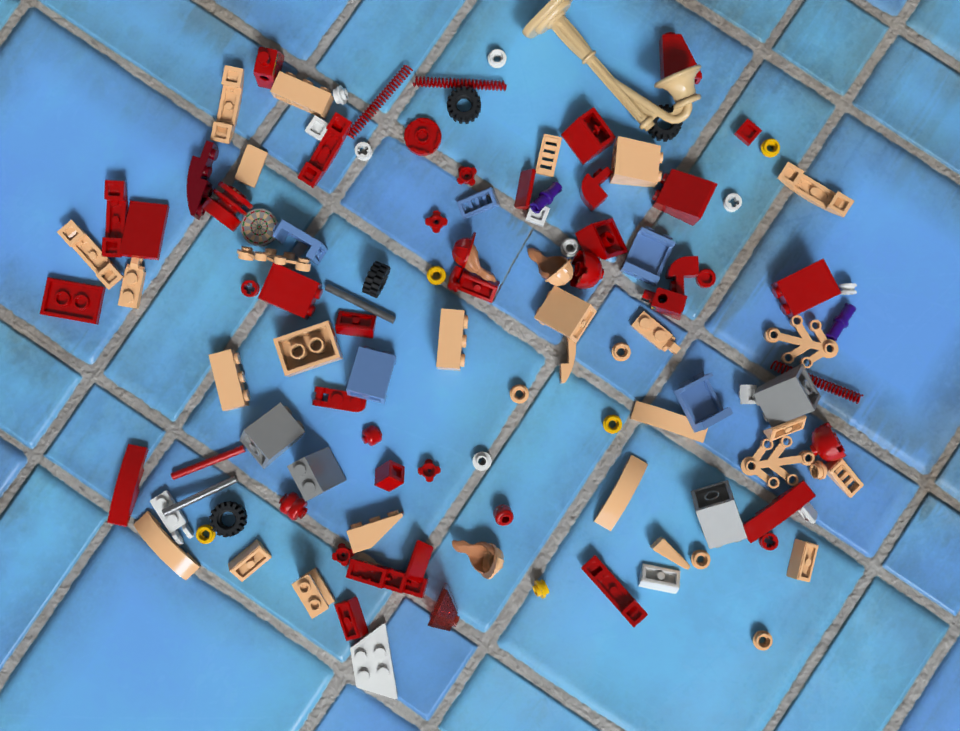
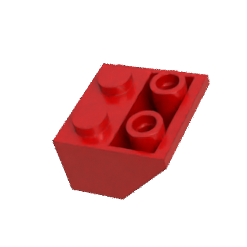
(588, 136)

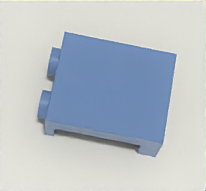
(285, 229)
(648, 255)
(371, 374)
(701, 402)

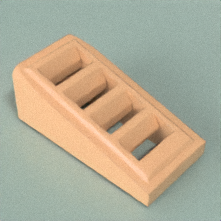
(550, 139)
(835, 468)
(665, 549)

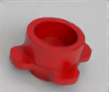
(466, 170)
(436, 226)
(429, 475)
(344, 560)

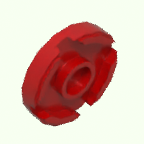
(422, 136)

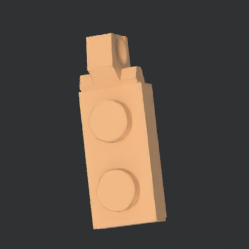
(132, 284)
(655, 333)

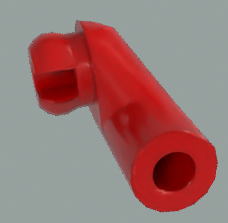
(453, 279)

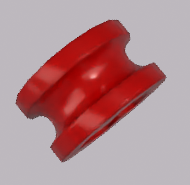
(254, 284)
(764, 545)

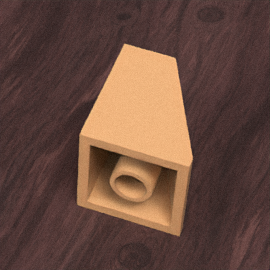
(635, 163)

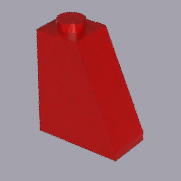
(675, 55)

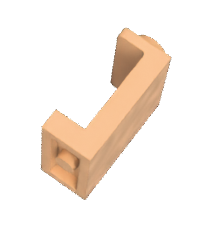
(565, 313)
(313, 592)

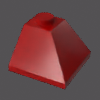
(602, 239)

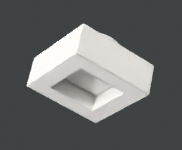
(317, 128)
(538, 218)
(746, 394)

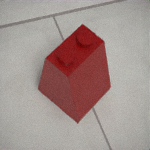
(684, 196)
(805, 288)
(290, 291)

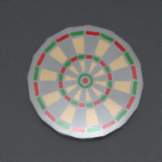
(258, 227)

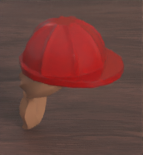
(467, 256)

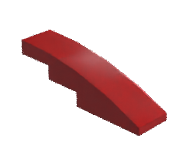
(127, 485)
(778, 510)
(384, 577)

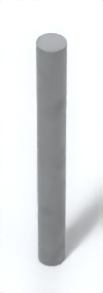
(360, 303)
(198, 496)

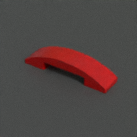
(326, 150)
(116, 216)
(614, 591)

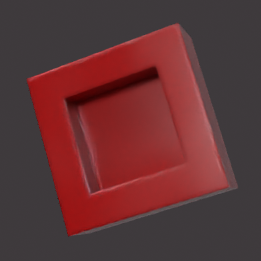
(747, 132)

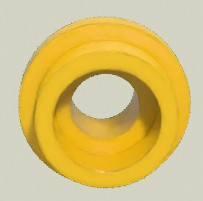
(775, 146)
(436, 269)
(616, 419)
(200, 536)
(540, 588)

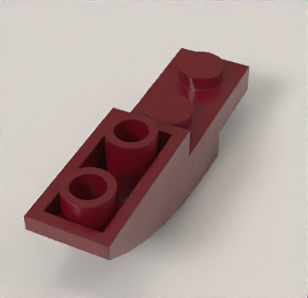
(197, 185)

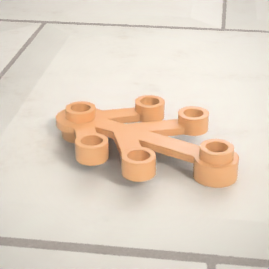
(247, 253)
(804, 343)
(774, 462)

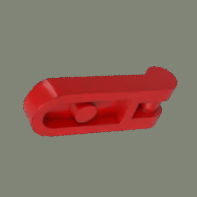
(338, 400)

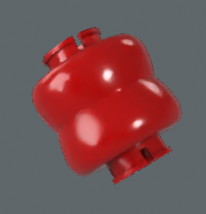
(293, 506)

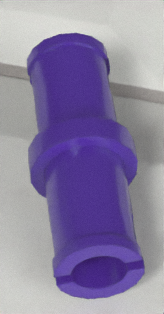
(546, 197)
(840, 322)

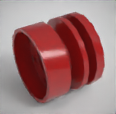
(227, 206)

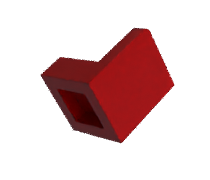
(389, 475)

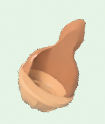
(554, 269)
(483, 556)

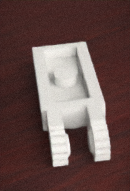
(174, 520)

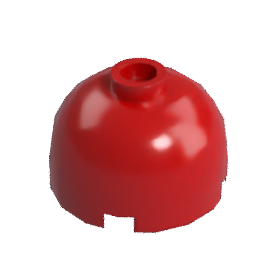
(587, 270)
(826, 443)

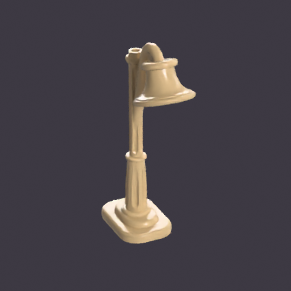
(679, 85)

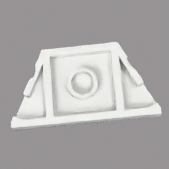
(374, 663)

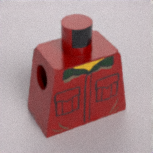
(267, 65)
(672, 307)

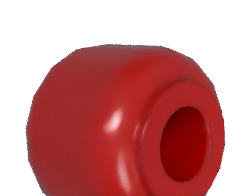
(371, 435)
(503, 515)

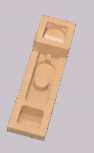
(229, 105)
(814, 192)
(91, 254)
(565, 369)
(666, 420)
(621, 493)
(165, 547)

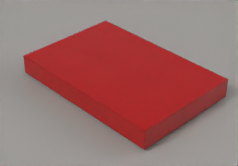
(144, 230)
(72, 300)

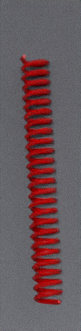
(458, 84)
(358, 120)
(822, 385)

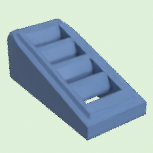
(495, 203)

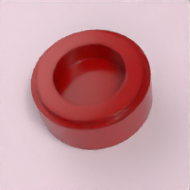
(706, 278)

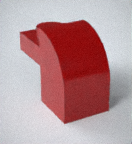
(590, 189)
(682, 268)

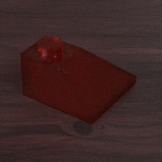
(445, 611)

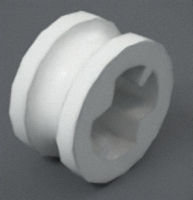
(364, 145)
(728, 206)
(848, 288)

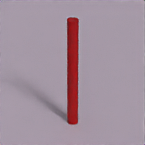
(208, 462)

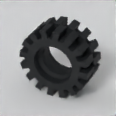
(467, 94)
(668, 133)
(376, 279)
(216, 521)

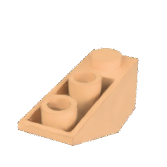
(368, 534)

